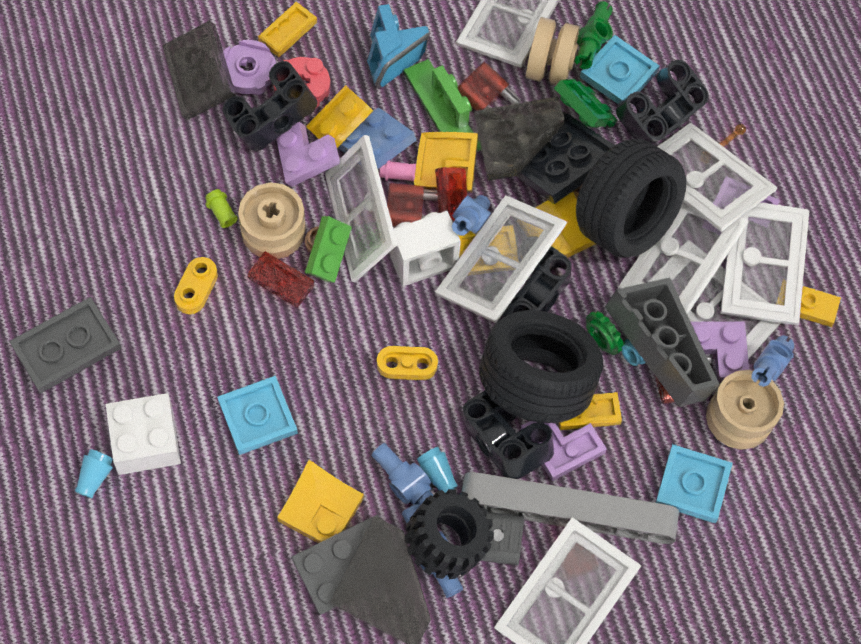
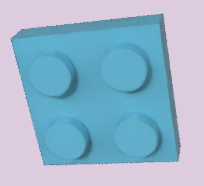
(619, 70)
(257, 415)
(694, 483)

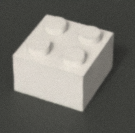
(425, 248)
(143, 434)

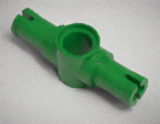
(594, 34)

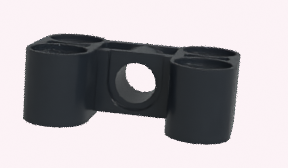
(672, 111)
(276, 115)
(543, 287)
(498, 441)

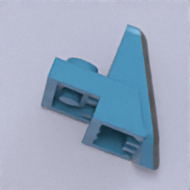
(393, 48)

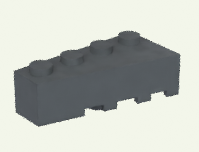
(665, 339)

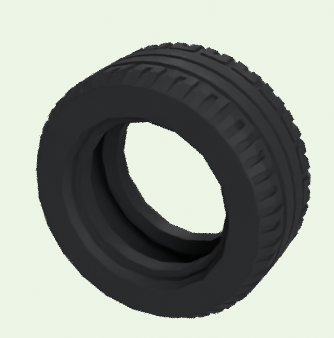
(630, 197)
(532, 391)

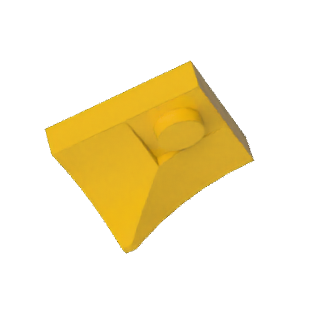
(445, 150)
(571, 238)
(320, 504)

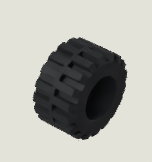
(461, 515)

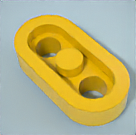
(197, 283)
(407, 361)

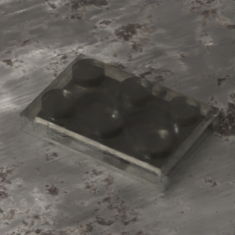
(198, 70)

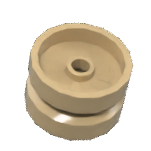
(553, 52)
(272, 220)
(743, 411)

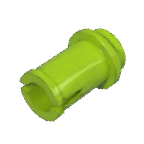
(217, 202)

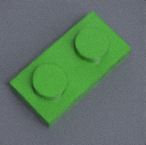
(328, 249)

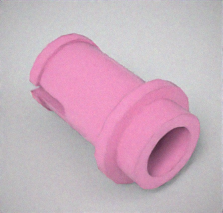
(398, 171)

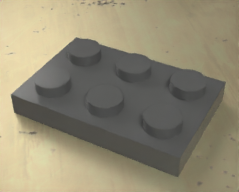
(65, 345)
(326, 563)

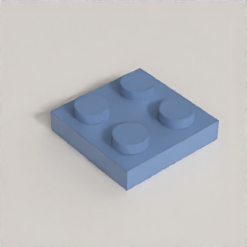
(386, 136)

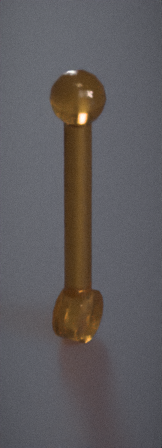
(740, 129)

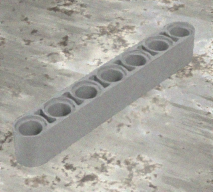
(559, 504)

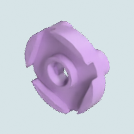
(262, 60)

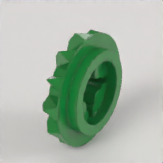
(604, 333)

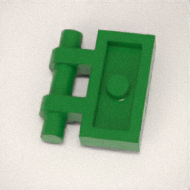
(583, 101)

